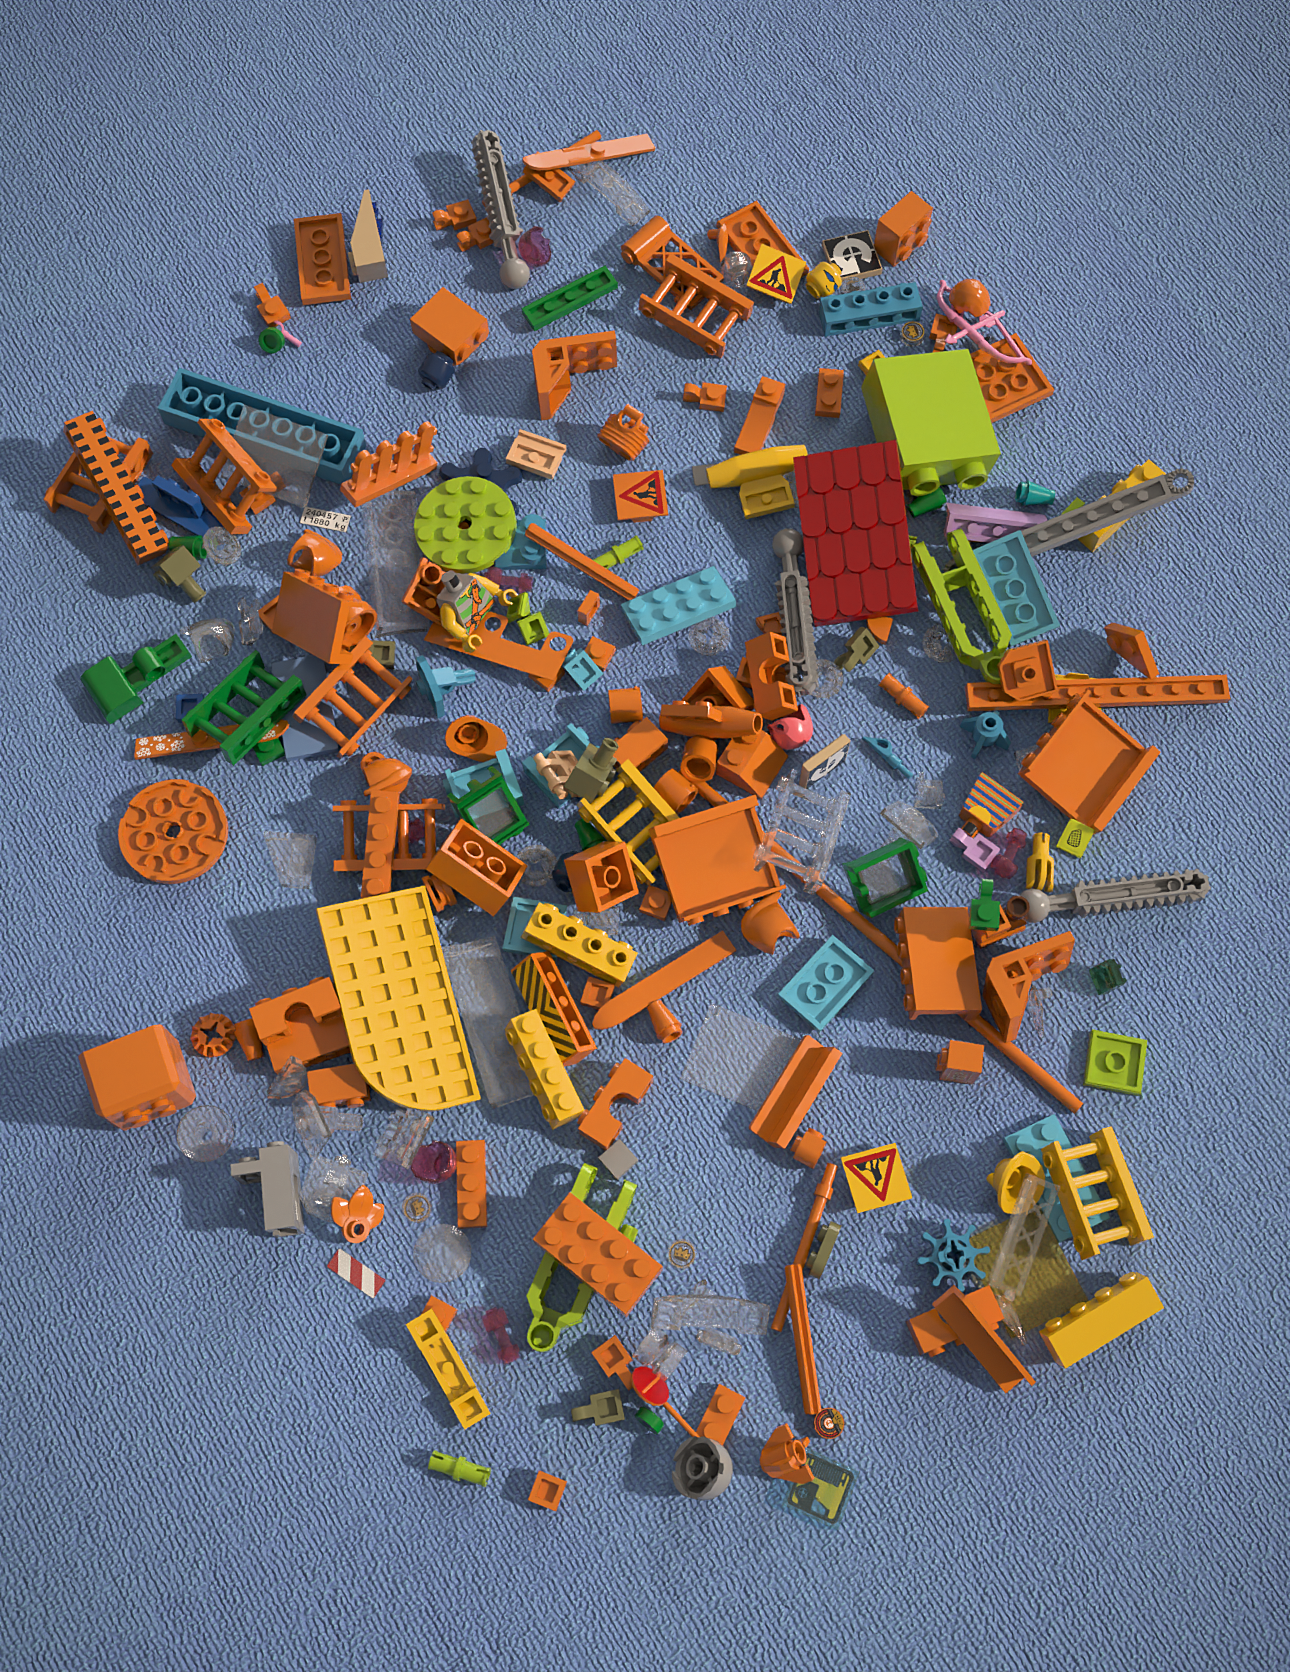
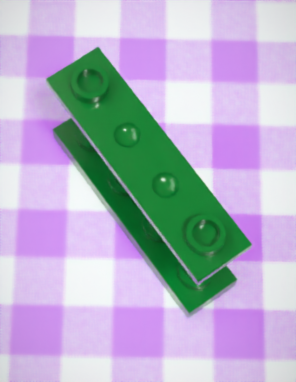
(251, 728)

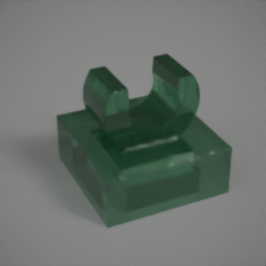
(1107, 976)

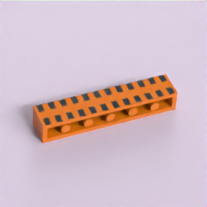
(115, 487)

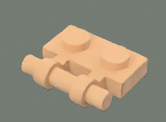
(560, 763)

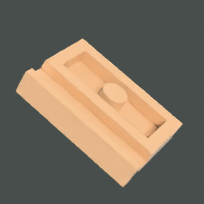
(536, 454)

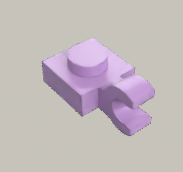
(977, 850)

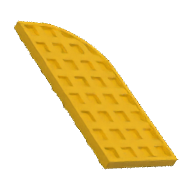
(398, 1000)

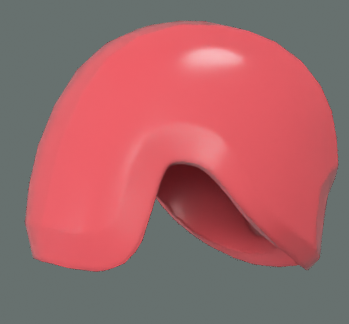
(796, 730)

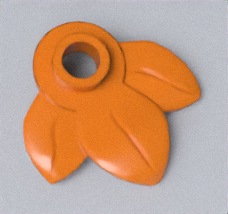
(357, 1211)

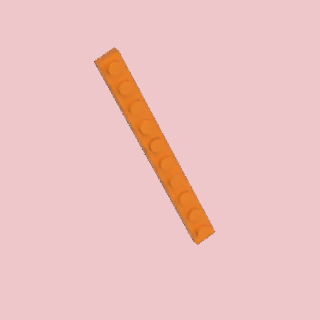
(1107, 693)

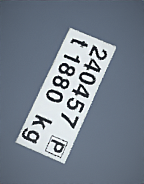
(325, 519)

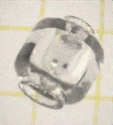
(736, 269)

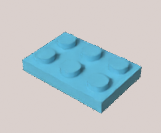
(825, 983)

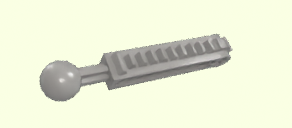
(499, 207)
(795, 614)
(1120, 894)

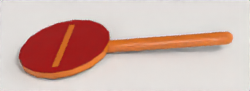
(656, 1393)

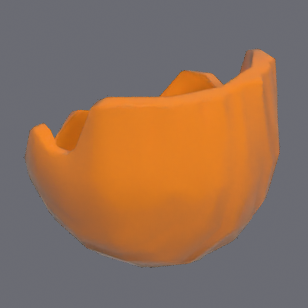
(970, 296)

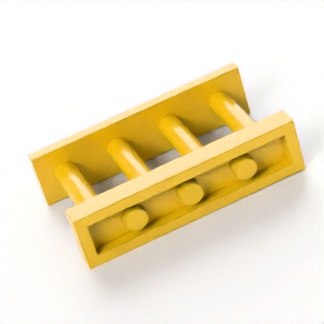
(645, 797)
(1120, 1184)

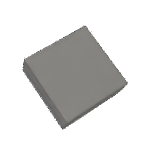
(618, 1159)

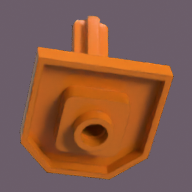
(1027, 671)

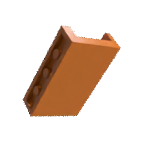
(314, 615)
(937, 962)
(309, 1041)

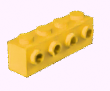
(1136, 476)
(579, 944)
(543, 1069)
(1100, 1319)

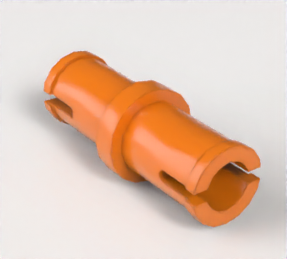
(903, 696)

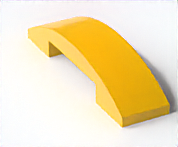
(448, 1368)

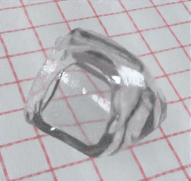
(211, 638)

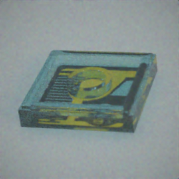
(828, 1493)

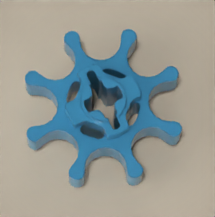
(966, 1253)

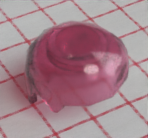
(534, 247)
(434, 1162)

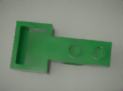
(117, 689)

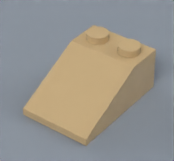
(367, 253)

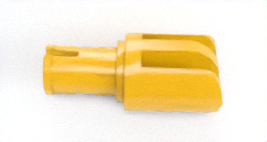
(1040, 865)

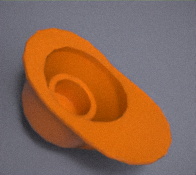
(475, 738)

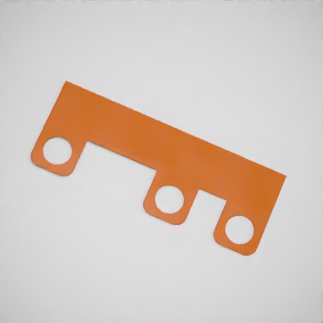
(541, 662)

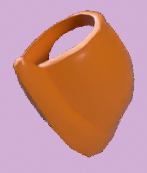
(318, 554)
(386, 775)
(766, 923)

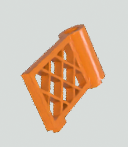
(653, 238)

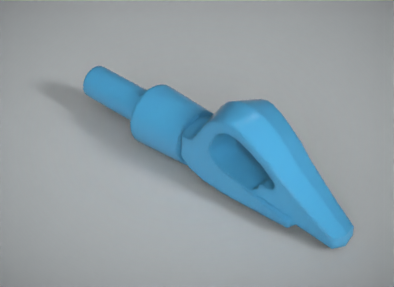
(886, 753)

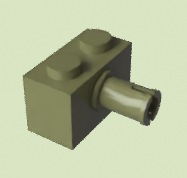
(176, 570)
(593, 770)

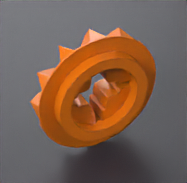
(216, 1046)

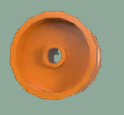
(359, 621)

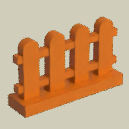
(388, 473)

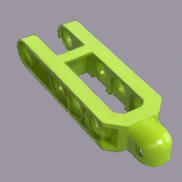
(969, 575)
(547, 1322)

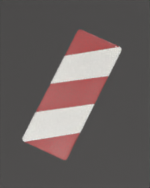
(356, 1273)

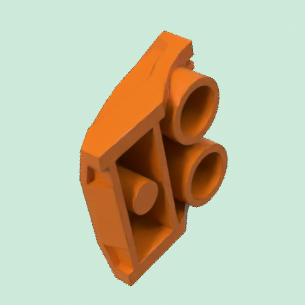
(424, 589)

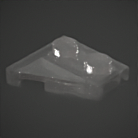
(292, 857)

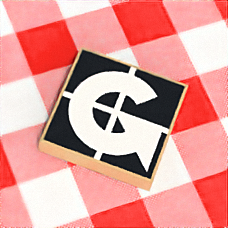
(853, 255)
(824, 761)

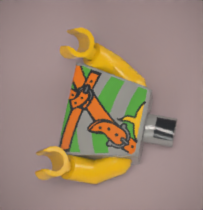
(466, 602)

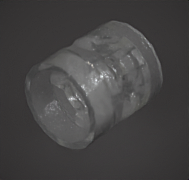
(659, 1353)

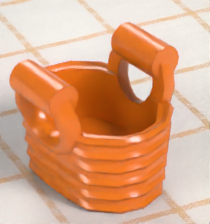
(622, 439)

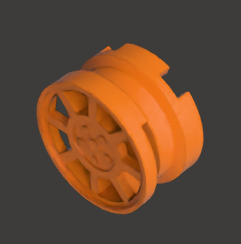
(443, 891)

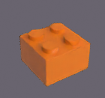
(903, 228)
(601, 876)

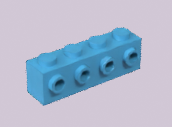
(870, 309)

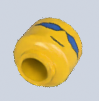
(823, 280)

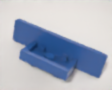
(177, 505)

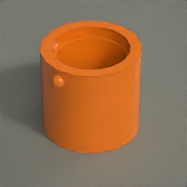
(625, 705)
(699, 759)
(676, 790)

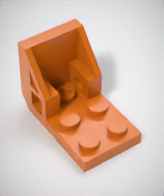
(573, 354)
(1012, 974)

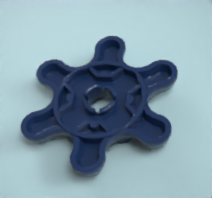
(482, 468)

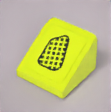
(1075, 838)

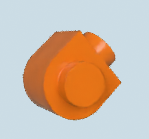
(809, 1147)

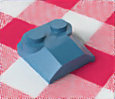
(524, 552)

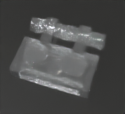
(403, 1136)

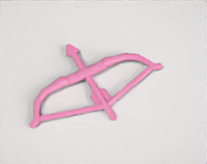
(985, 320)

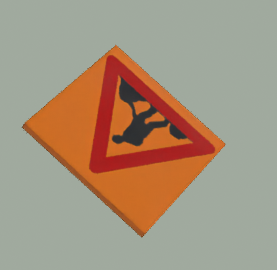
(640, 495)

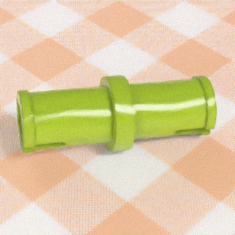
(619, 553)
(459, 1468)

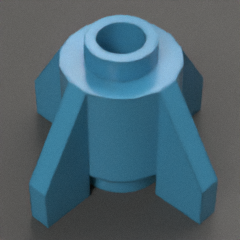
(986, 731)

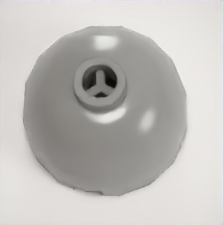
(702, 1468)

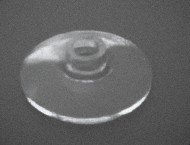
(195, 1124)

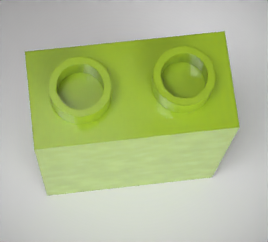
(935, 416)

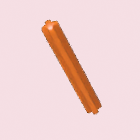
(581, 562)
(802, 1339)

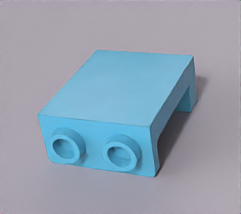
(573, 740)
(457, 781)

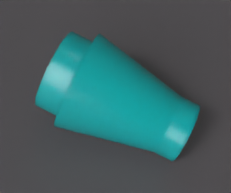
(1033, 494)

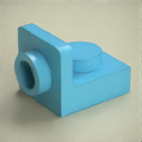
(581, 668)

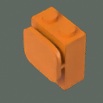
(450, 326)

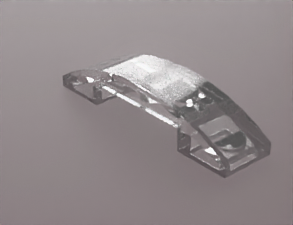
(614, 188)
(709, 1311)

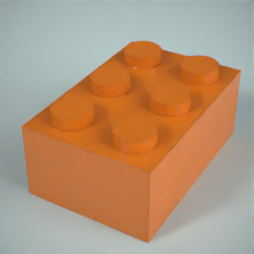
(477, 867)

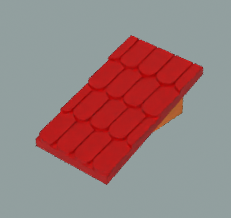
(855, 533)

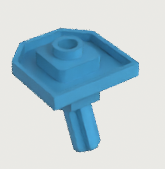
(440, 682)

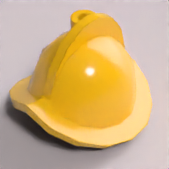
(1009, 1177)

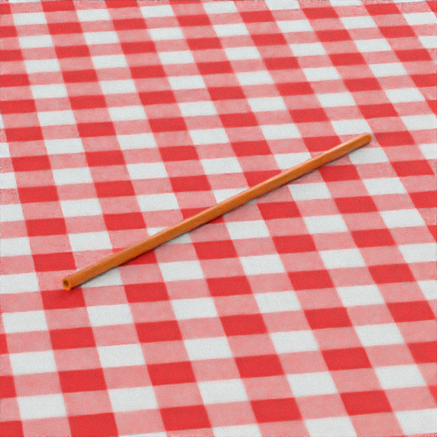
(890, 949)

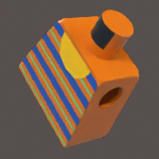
(988, 807)

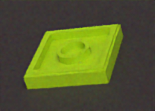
(1115, 1062)

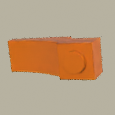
(760, 416)

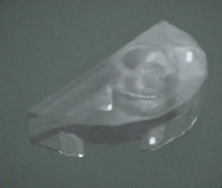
(289, 1080)

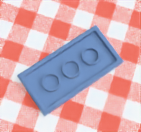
(307, 738)

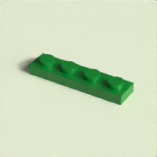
(569, 298)

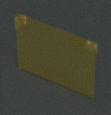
(1050, 1283)

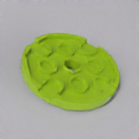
(471, 548)

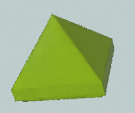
(519, 608)

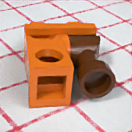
(1010, 922)

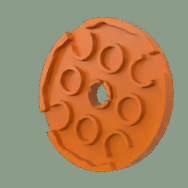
(195, 848)

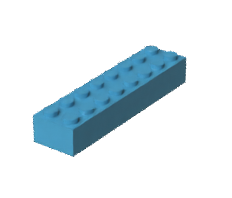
(201, 397)

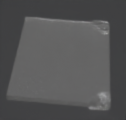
(282, 450)
(738, 1057)

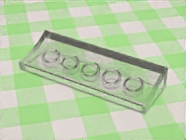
(392, 561)
(486, 1008)

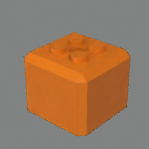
(137, 1078)

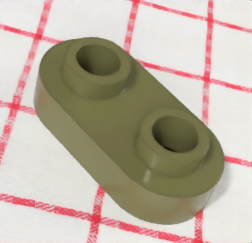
(818, 1260)

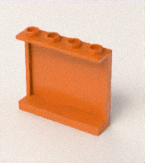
(1086, 763)
(712, 862)

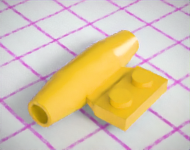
(760, 478)

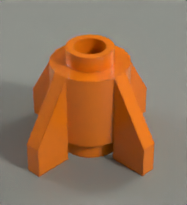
(783, 1457)

